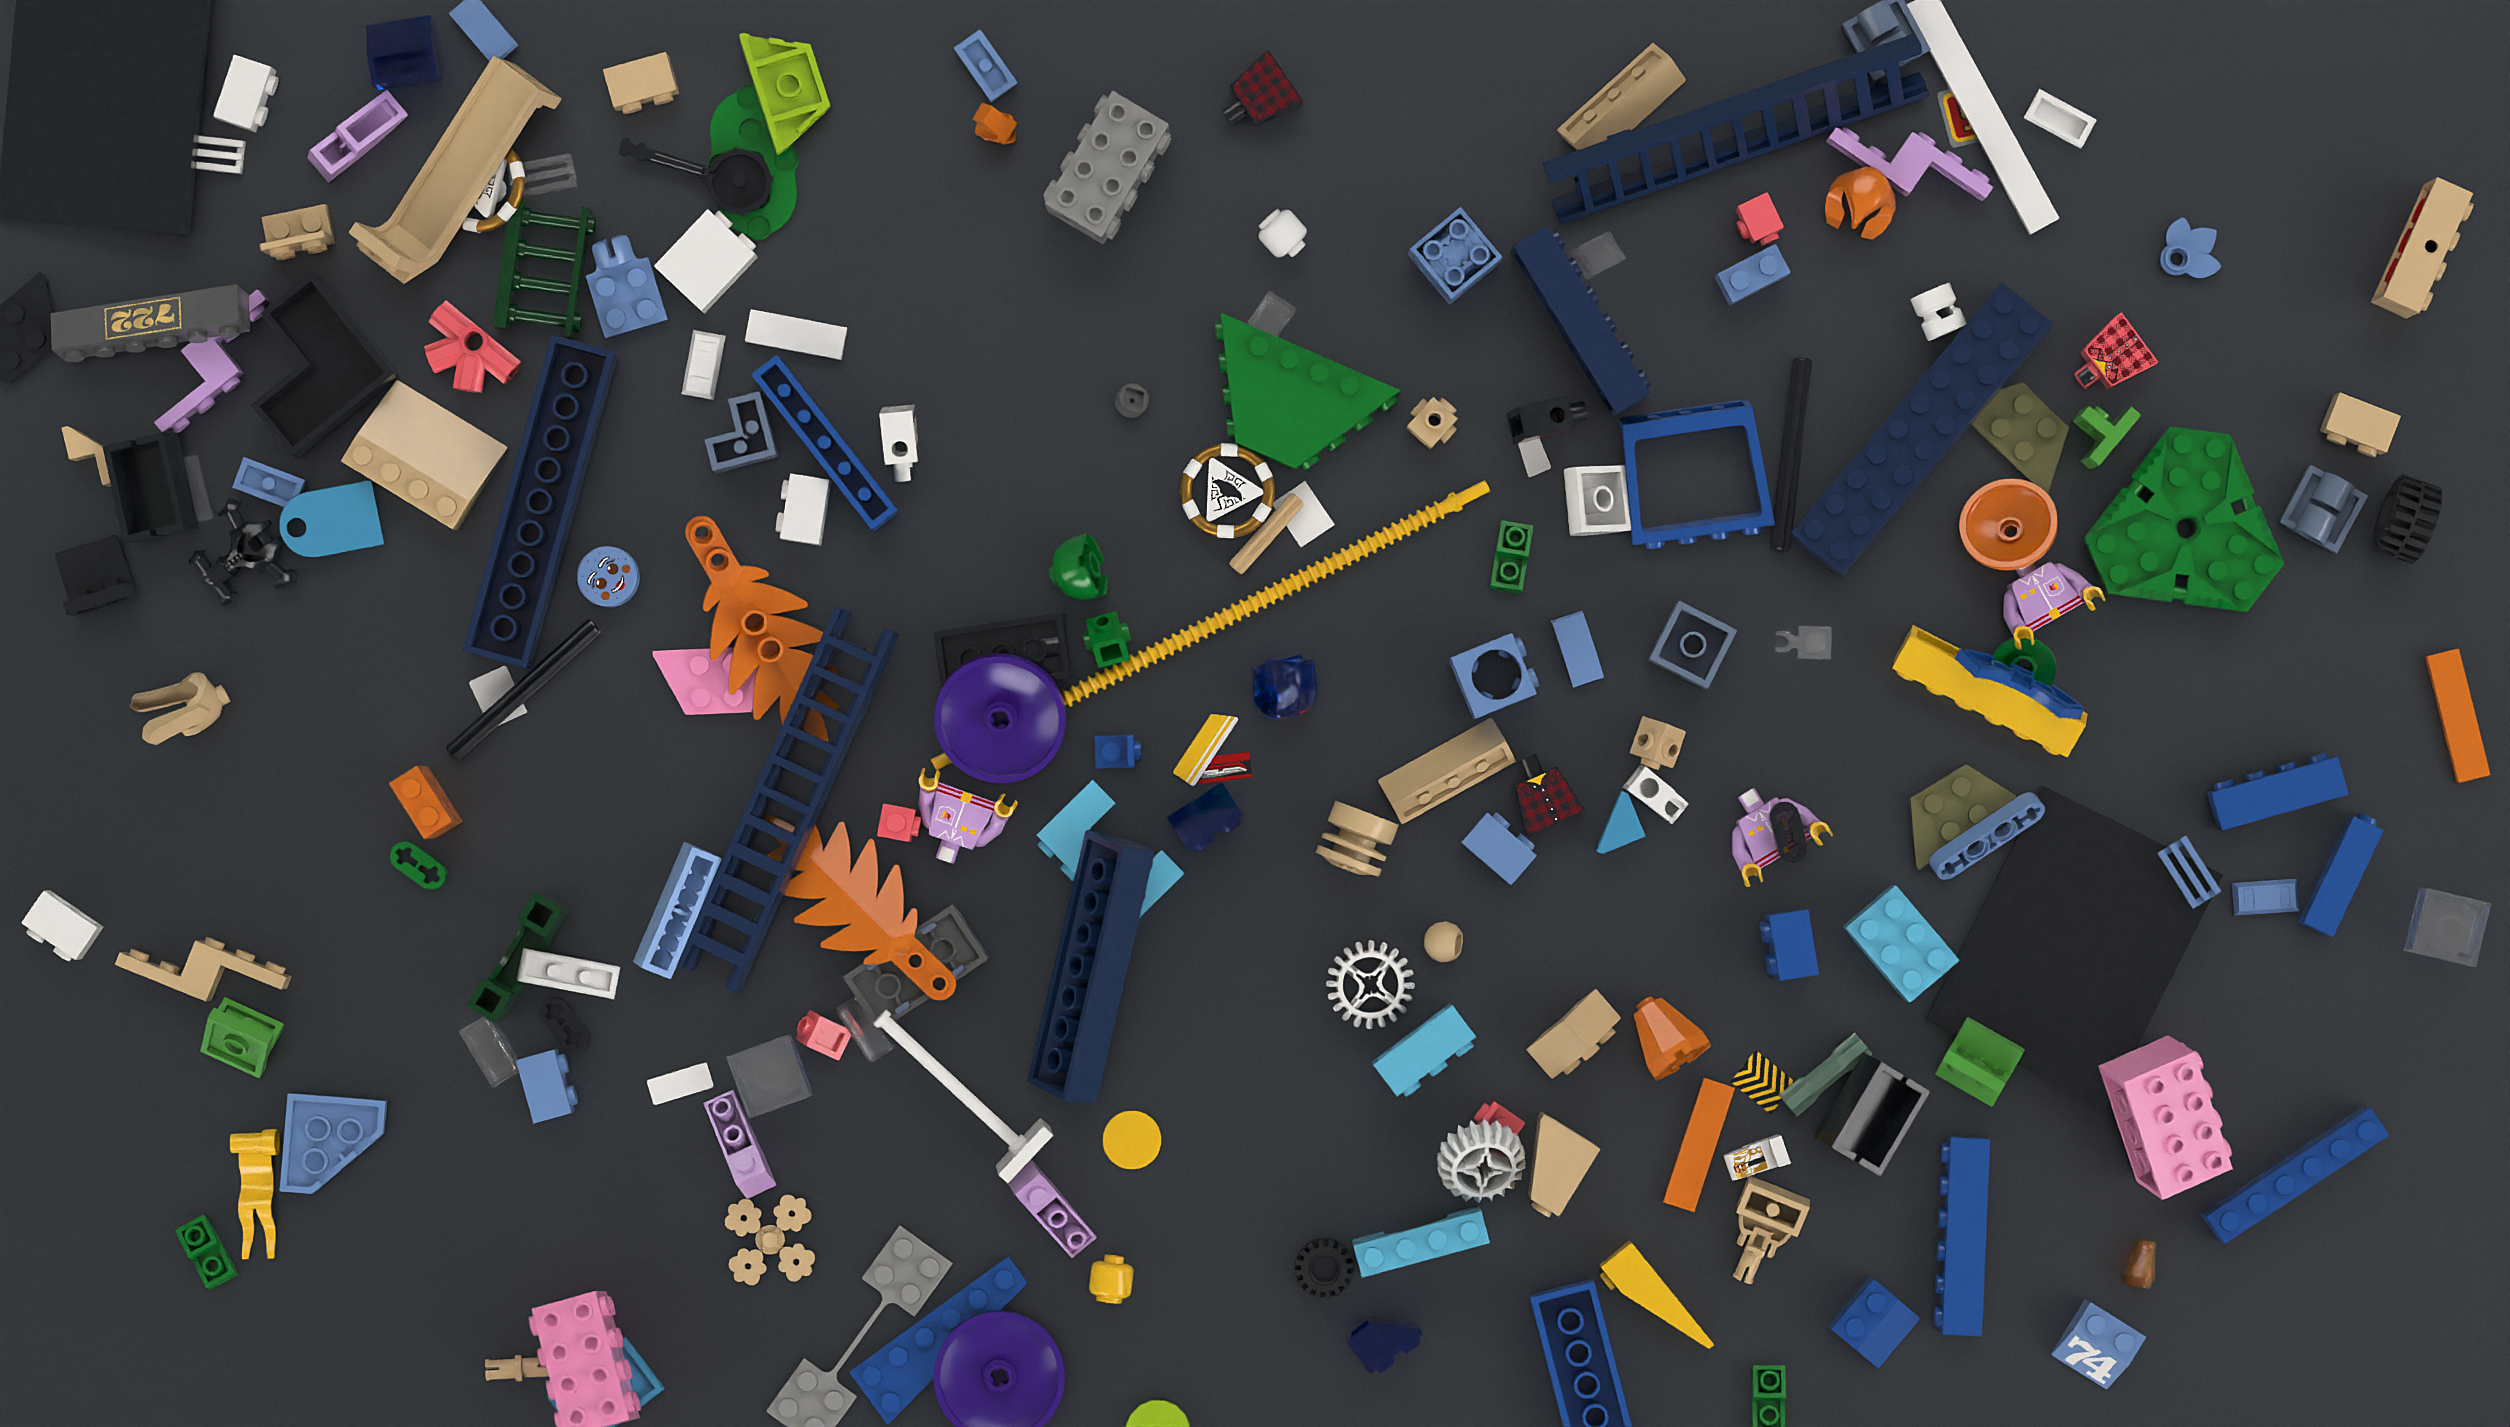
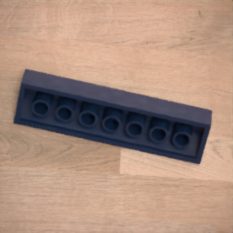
(1090, 967)

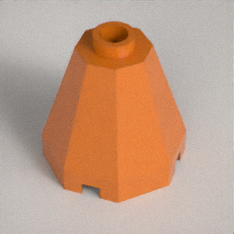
(1667, 1037)

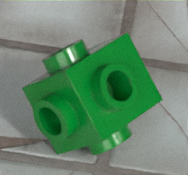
(1107, 639)

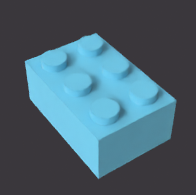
(1900, 943)
(1424, 1051)

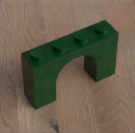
(538, 927)

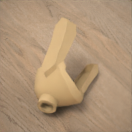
(202, 707)

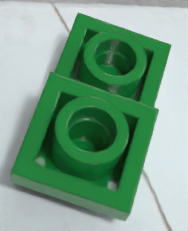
(1511, 557)
(207, 1252)
(1768, 1395)

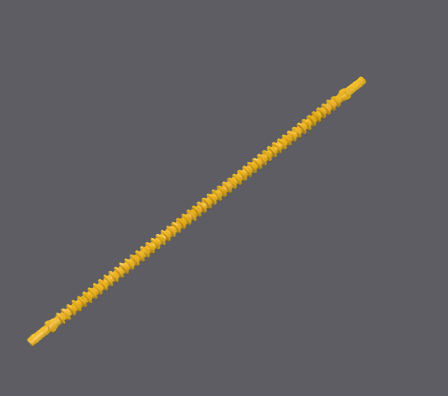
(1451, 503)

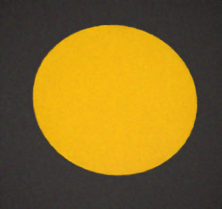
(1131, 1140)

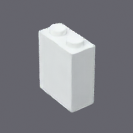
(707, 260)

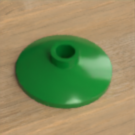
(2039, 655)

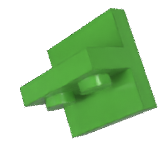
(2107, 435)
(240, 1037)
(1980, 1061)

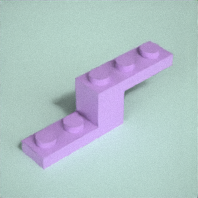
(1911, 162)
(217, 370)

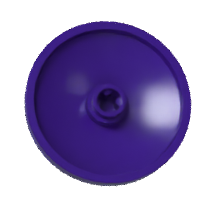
(1000, 718)
(999, 1372)

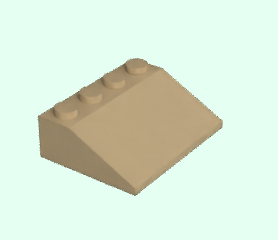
(425, 455)

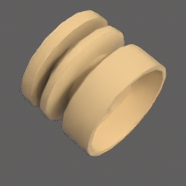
(1357, 839)

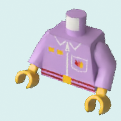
(2043, 596)
(959, 816)
(1753, 838)

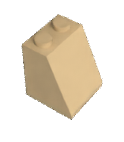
(1557, 1165)

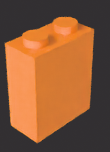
(425, 802)

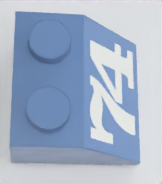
(2098, 1344)

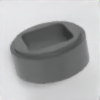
(1131, 400)

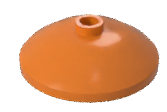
(2004, 508)

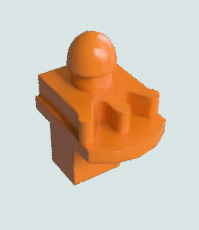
(994, 125)

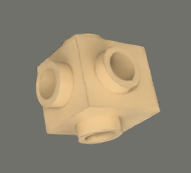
(1424, 431)
(1657, 743)

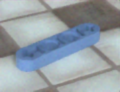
(2026, 809)

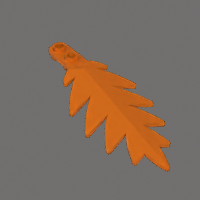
(762, 638)
(854, 901)

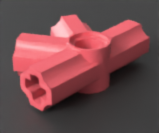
(455, 351)

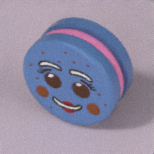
(608, 576)

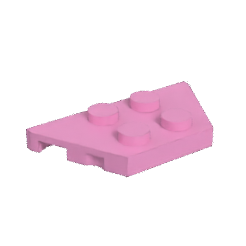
(704, 683)

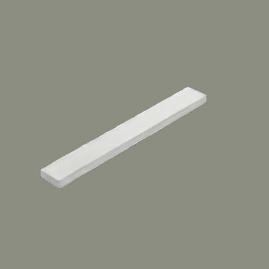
(1983, 115)

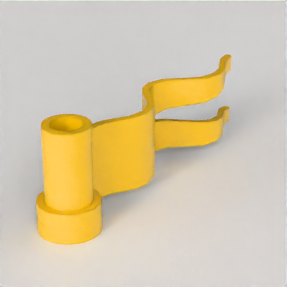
(257, 1184)

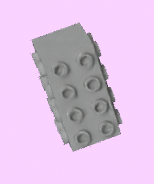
(1107, 167)

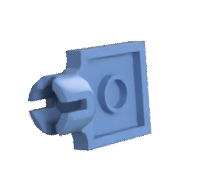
(624, 288)

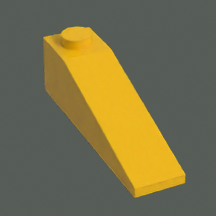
(1639, 1282)

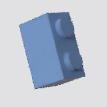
(1752, 274)
(1499, 847)
(547, 1085)

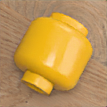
(1111, 1279)

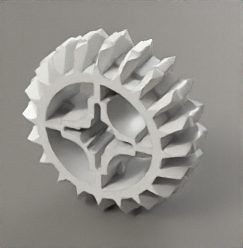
(1347, 967)
(1475, 1166)

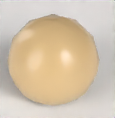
(1443, 941)

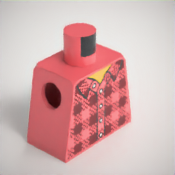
(2114, 355)

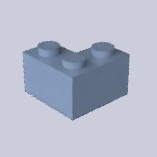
(750, 442)

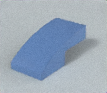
(483, 29)
(1577, 648)

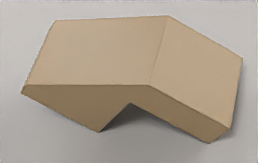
(83, 447)

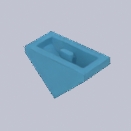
(1621, 826)

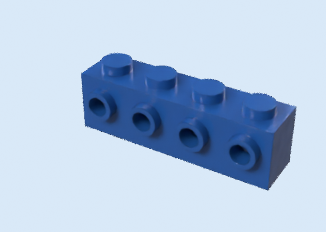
(2278, 792)

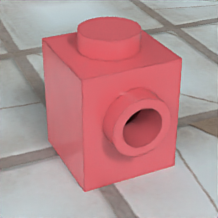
(1759, 220)
(898, 823)

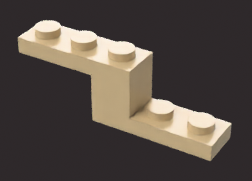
(203, 968)

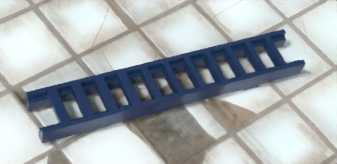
(1742, 144)
(765, 790)

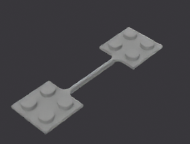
(904, 1275)

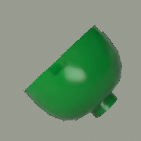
(1078, 568)

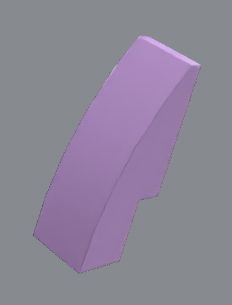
(356, 136)

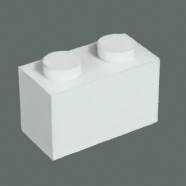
(246, 94)
(804, 509)
(61, 925)

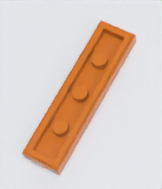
(2457, 715)
(1698, 1144)

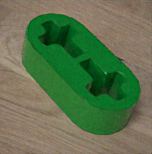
(423, 859)

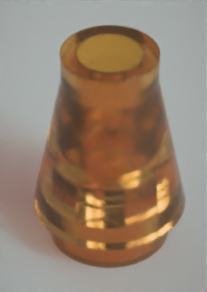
(2141, 1266)

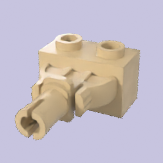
(1768, 1217)

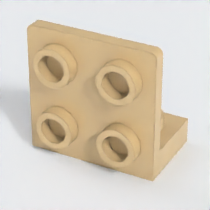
(297, 231)

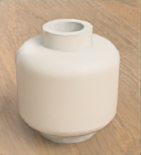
(1282, 233)

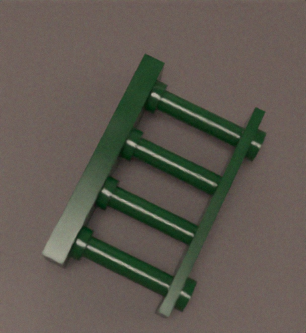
(511, 280)

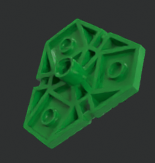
(2193, 480)

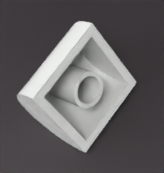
(1597, 500)

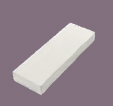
(796, 334)
(568, 973)

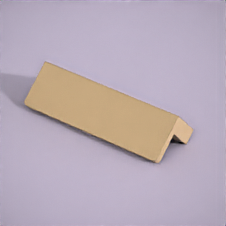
(1624, 99)
(1447, 770)

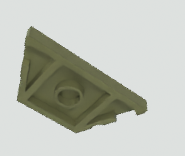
(2024, 433)
(1952, 808)

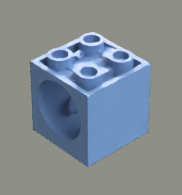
(1455, 255)
(1483, 703)

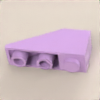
(739, 1145)
(1051, 1209)

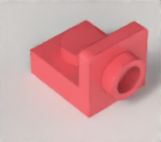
(823, 1035)
(1503, 1116)

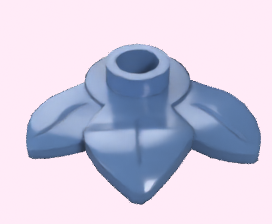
(2193, 249)

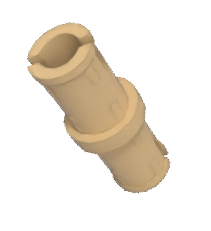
(514, 1368)

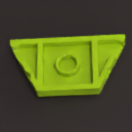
(786, 86)

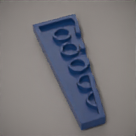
(907, 1363)

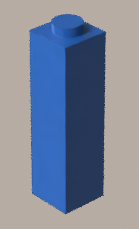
(2341, 874)

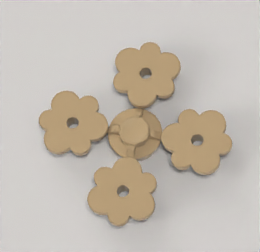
(770, 1239)

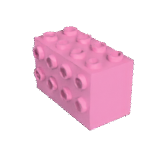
(2166, 1116)
(585, 1361)

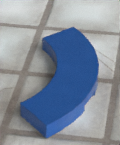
(2022, 680)

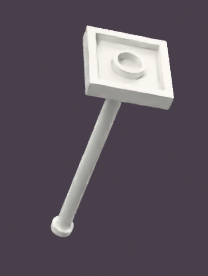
(1020, 1147)

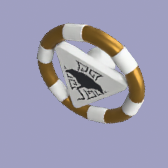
(494, 193)
(1227, 490)

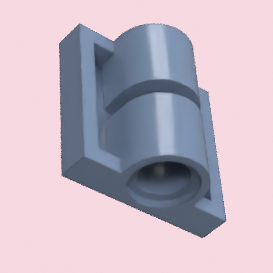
(1882, 24)
(2323, 508)

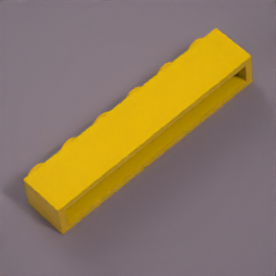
(1934, 665)

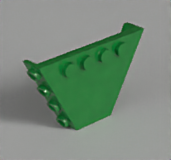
(1291, 399)

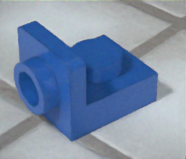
(1116, 751)

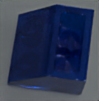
(402, 53)
(1205, 817)
(1381, 1339)

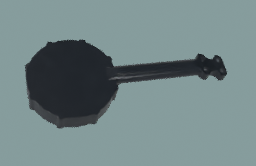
(736, 180)

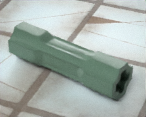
(1808, 1088)

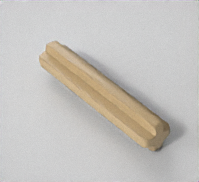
(1266, 533)

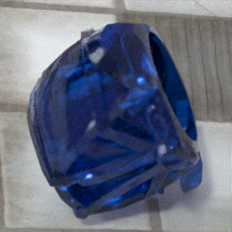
(1284, 682)

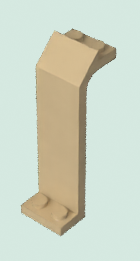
(455, 171)

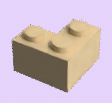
(1575, 1035)

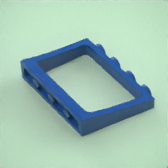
(1684, 421)

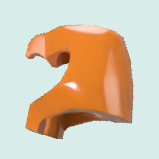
(1865, 192)

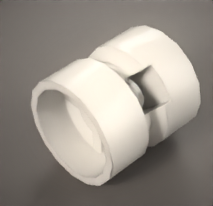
(1936, 300)

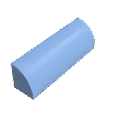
(677, 910)

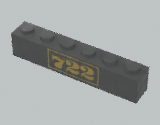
(150, 323)

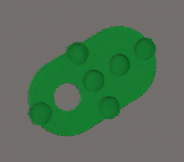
(742, 125)

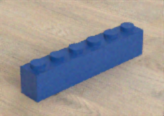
(825, 443)
(2294, 1174)
(1963, 1235)

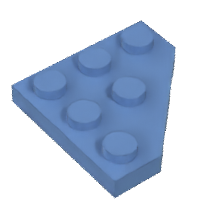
(325, 1137)

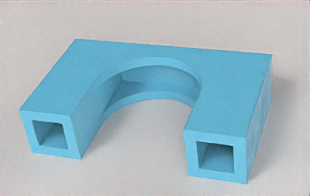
(1066, 834)
(1394, 1250)

